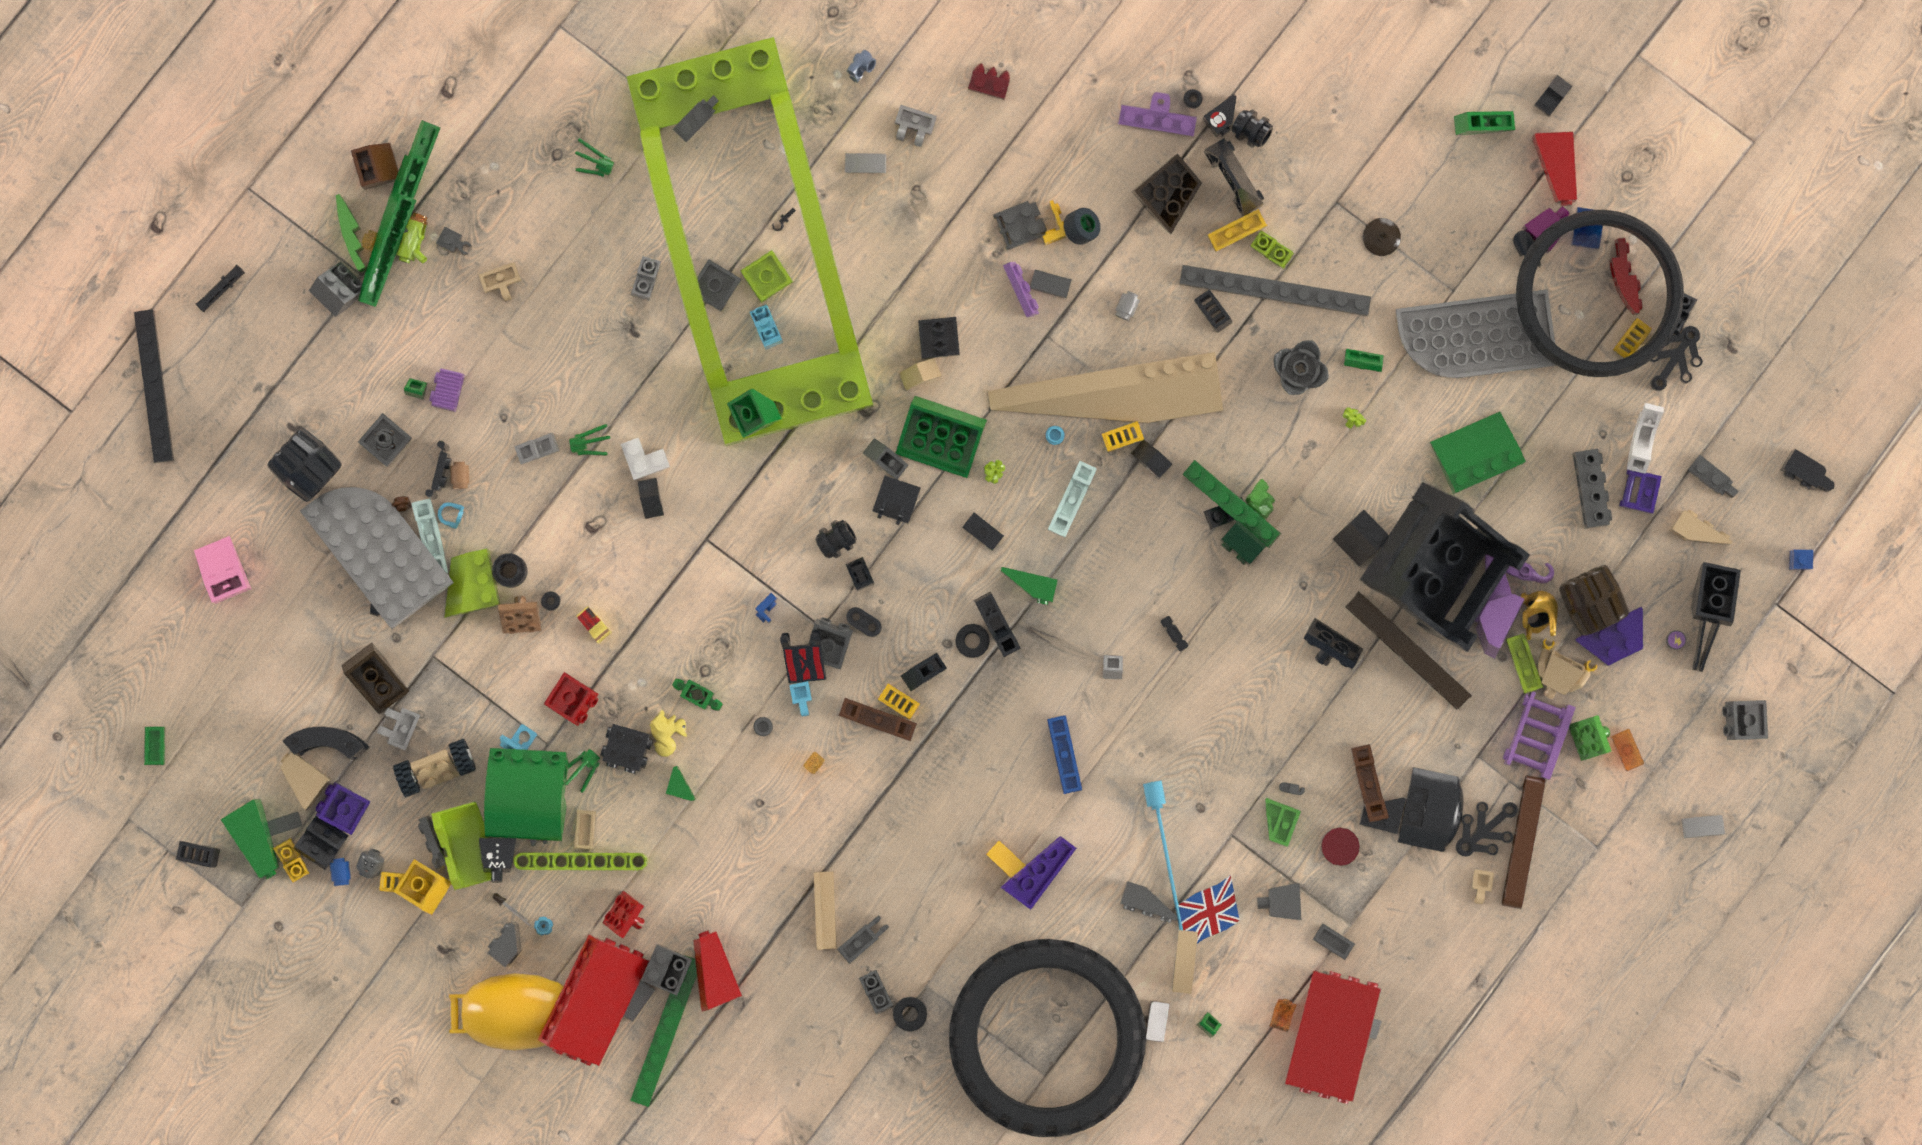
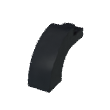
(997, 624)

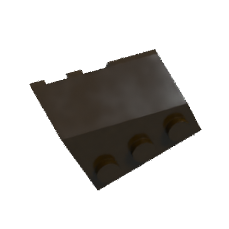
(1168, 192)

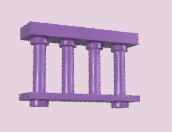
(1558, 732)

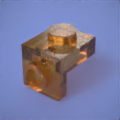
(1282, 1014)

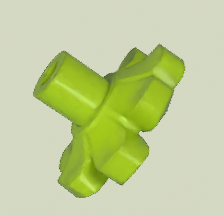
(1353, 418)
(994, 471)

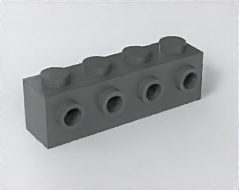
(1591, 488)

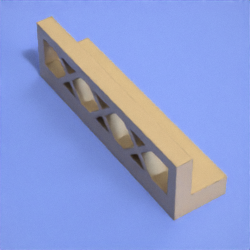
(825, 910)

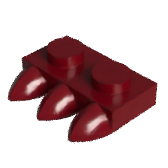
(989, 83)

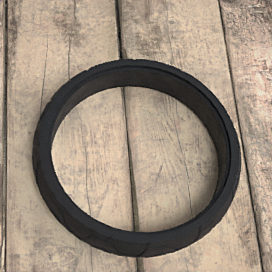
(1672, 276)

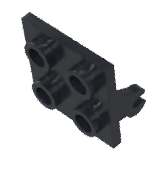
(896, 500)

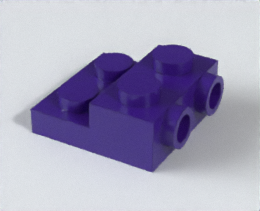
(342, 807)

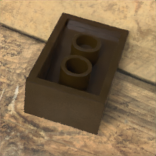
(374, 678)

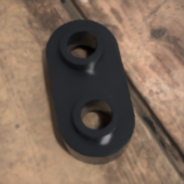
(864, 622)

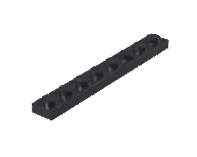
(153, 386)

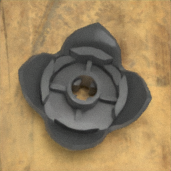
(1308, 355)

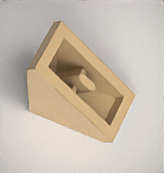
(920, 374)

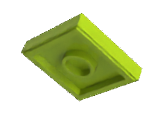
(766, 276)

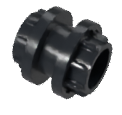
(1251, 128)
(835, 539)
(498, 566)

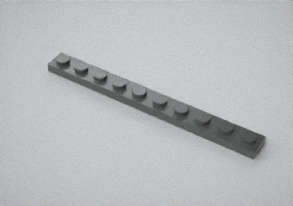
(1275, 290)

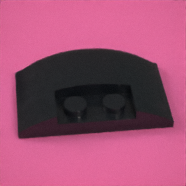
(1431, 810)

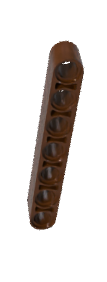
(1523, 842)

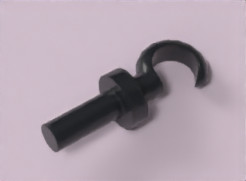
(784, 218)

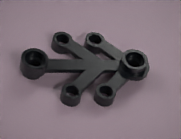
(1678, 355)
(1483, 830)

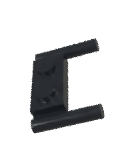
(439, 479)

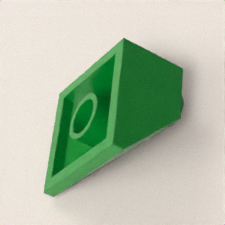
(753, 412)

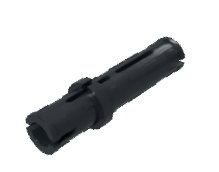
(220, 288)

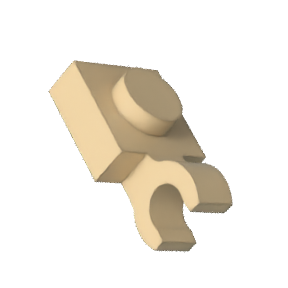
(1482, 882)

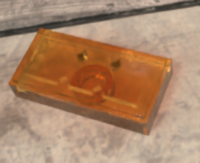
(1627, 749)

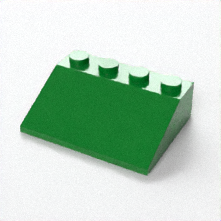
(940, 436)
(1477, 452)

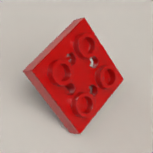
(624, 915)

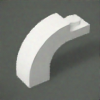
(1643, 438)

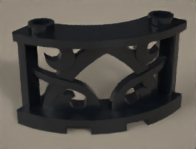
(316, 737)

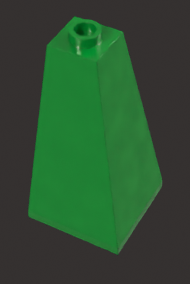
(252, 835)

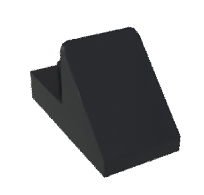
(1553, 95)

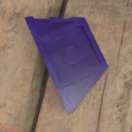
(1616, 640)

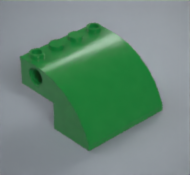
(525, 794)

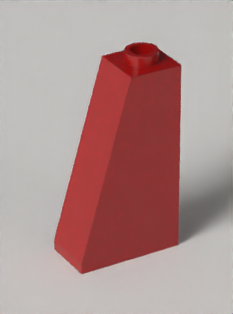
(1558, 163)
(714, 972)

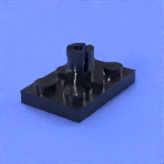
(1332, 645)

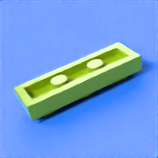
(1524, 663)

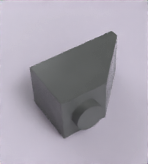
(885, 458)

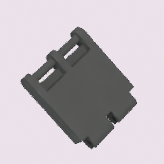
(1020, 224)

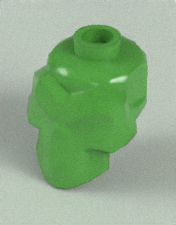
(1260, 499)

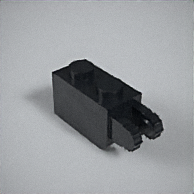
(1806, 471)

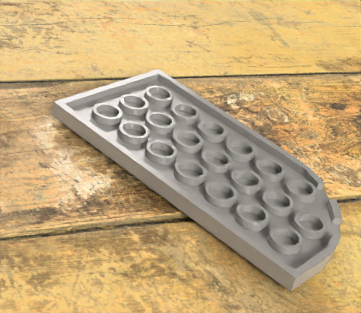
(1473, 336)
(377, 551)

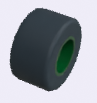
(1082, 226)

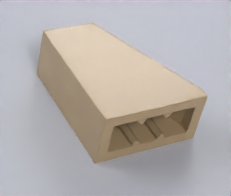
(304, 779)

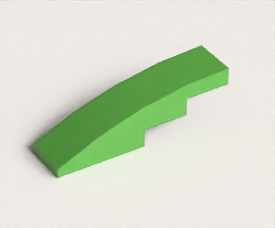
(348, 228)

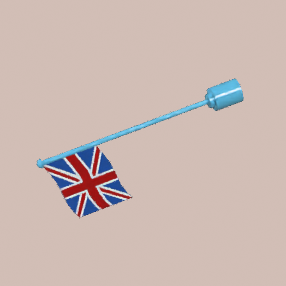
(1207, 910)

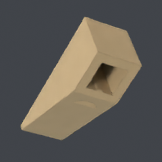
(1692, 529)

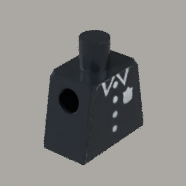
(497, 856)

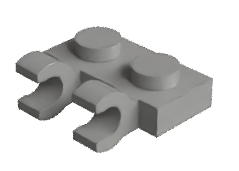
(914, 120)
(403, 727)

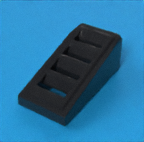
(1224, 322)
(210, 854)

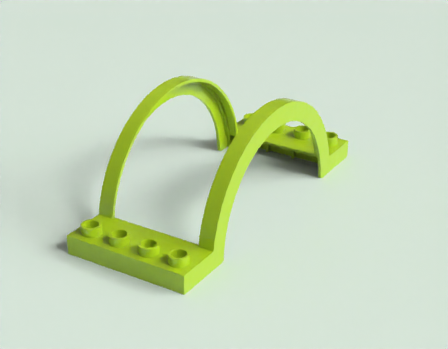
(737, 78)

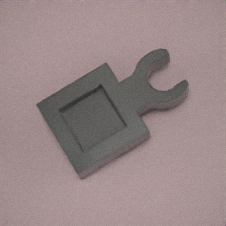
(451, 240)

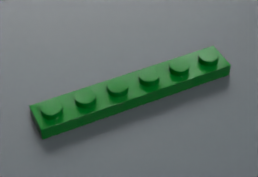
(1231, 503)

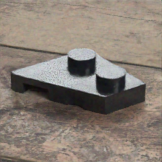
(1394, 810)

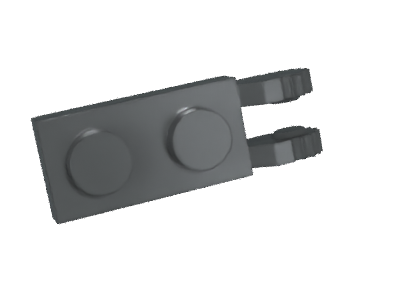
(861, 940)

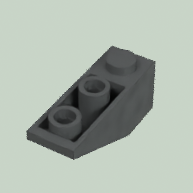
(1142, 898)

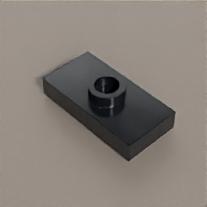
(983, 531)

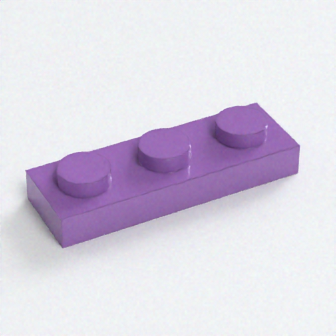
(1021, 289)

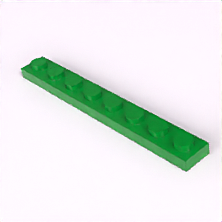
(663, 1039)

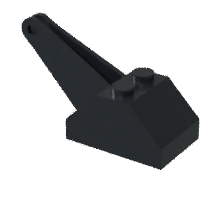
(1713, 602)

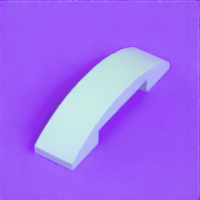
(1072, 499)
(429, 530)

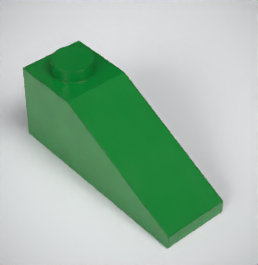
(1484, 122)
(1036, 586)

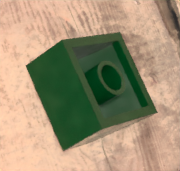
(1242, 543)

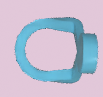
(459, 517)

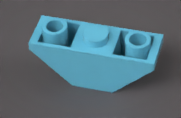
(766, 327)

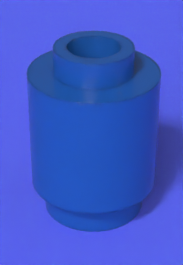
(340, 872)

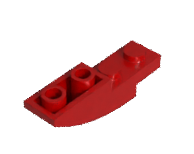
(1625, 284)

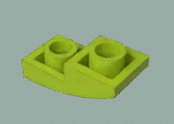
(1272, 249)

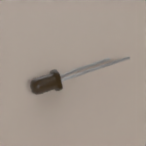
(498, 898)

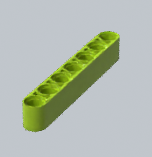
(571, 861)

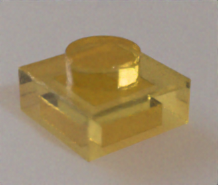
(368, 240)

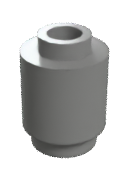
(1127, 305)

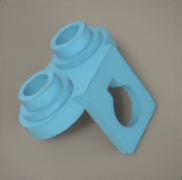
(512, 743)

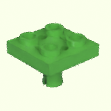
(1590, 737)

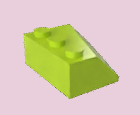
(472, 584)

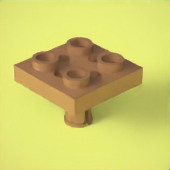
(519, 616)

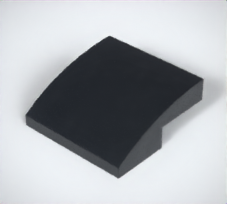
(320, 842)

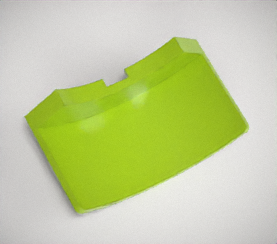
(459, 835)

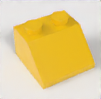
(422, 887)

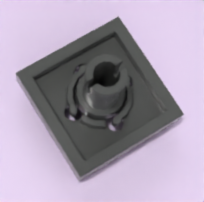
(373, 438)

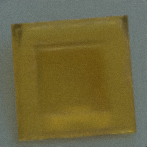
(814, 762)

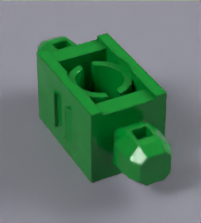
(679, 685)

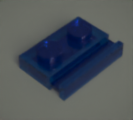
(1587, 236)

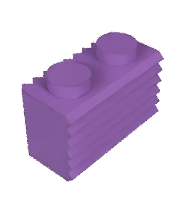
(447, 389)

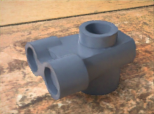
(861, 62)

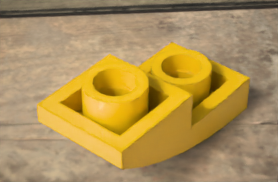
(291, 860)

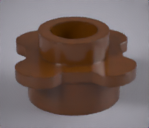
(402, 503)

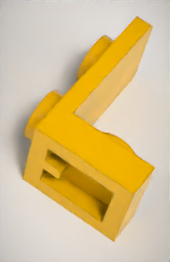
(1053, 235)

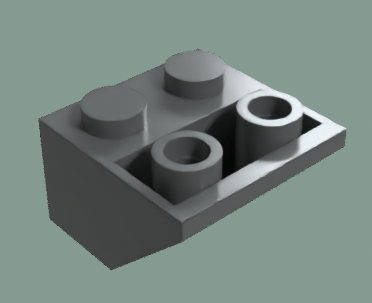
(336, 288)
(507, 946)
(666, 969)

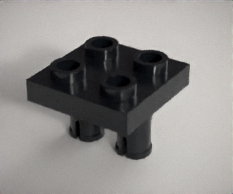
(939, 337)

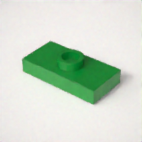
(1363, 360)
(154, 746)

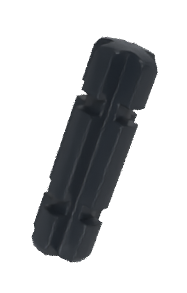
(1174, 633)

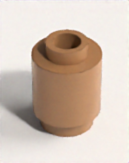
(459, 475)

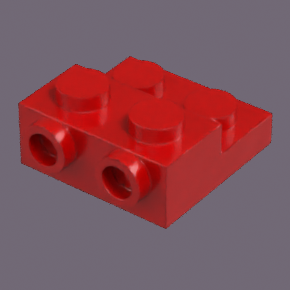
(571, 699)

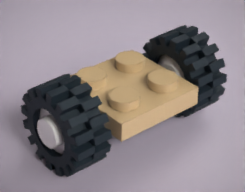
(434, 768)

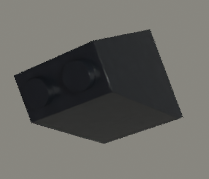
(1361, 537)

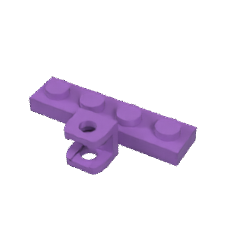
(1158, 117)

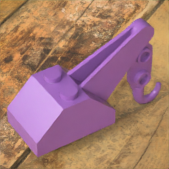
(1503, 607)

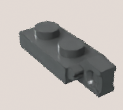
(695, 118)
(1712, 477)
(433, 845)

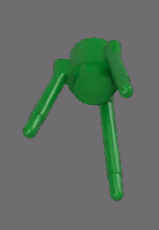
(603, 165)
(579, 443)
(589, 759)

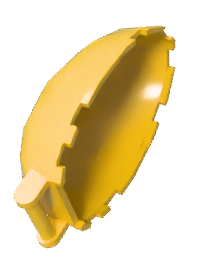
(506, 1010)

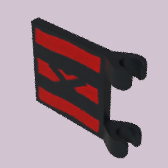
(804, 661)

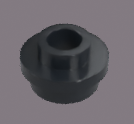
(1195, 93)
(544, 601)

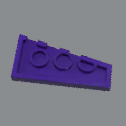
(1038, 874)

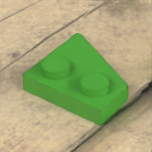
(1280, 821)

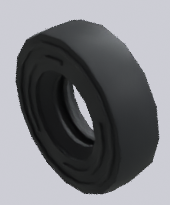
(972, 652)
(910, 1002)

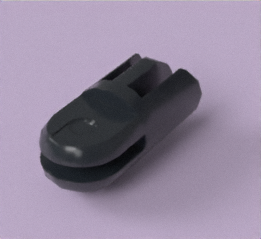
(1522, 242)

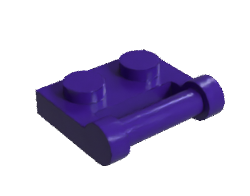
(1646, 493)

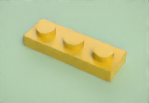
(1237, 230)

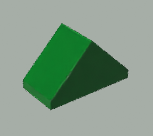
(678, 786)

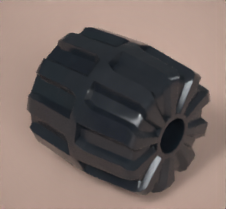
(304, 464)

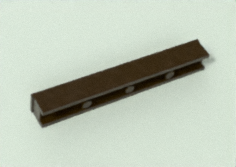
(1408, 650)

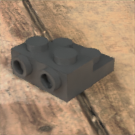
(834, 641)
(1745, 720)

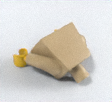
(1560, 672)

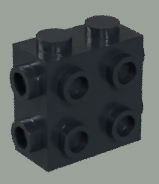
(626, 748)

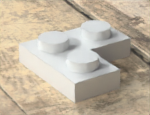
(641, 464)

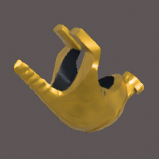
(1547, 609)

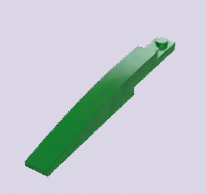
(397, 213)

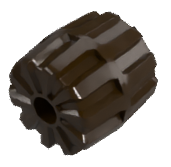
(1594, 600)

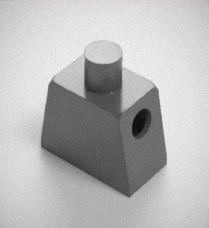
(1282, 901)

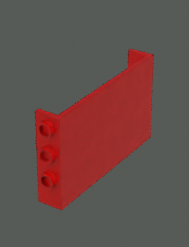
(593, 1000)
(1333, 1036)

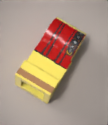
(593, 624)

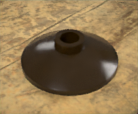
(1379, 246)

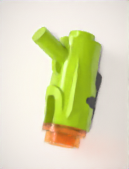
(412, 239)

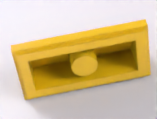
(1005, 859)

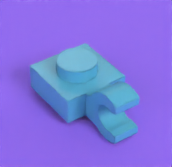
(801, 694)

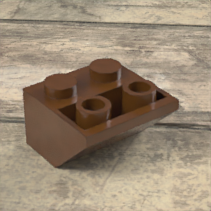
(375, 165)

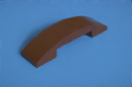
(877, 719)
(1369, 783)

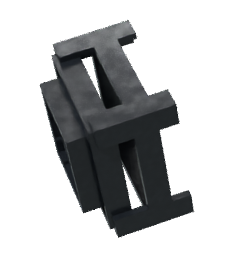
(1432, 560)

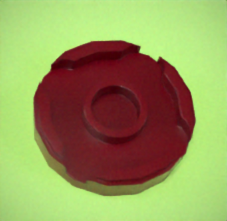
(1340, 846)

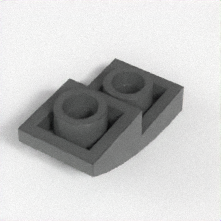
(876, 992)

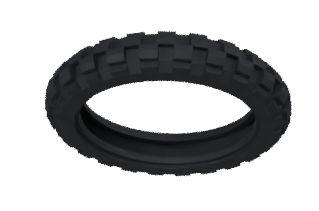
(1055, 1120)

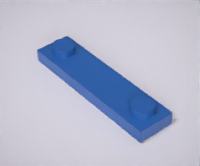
(1064, 754)

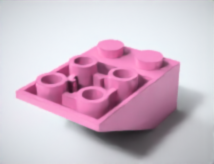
(221, 570)

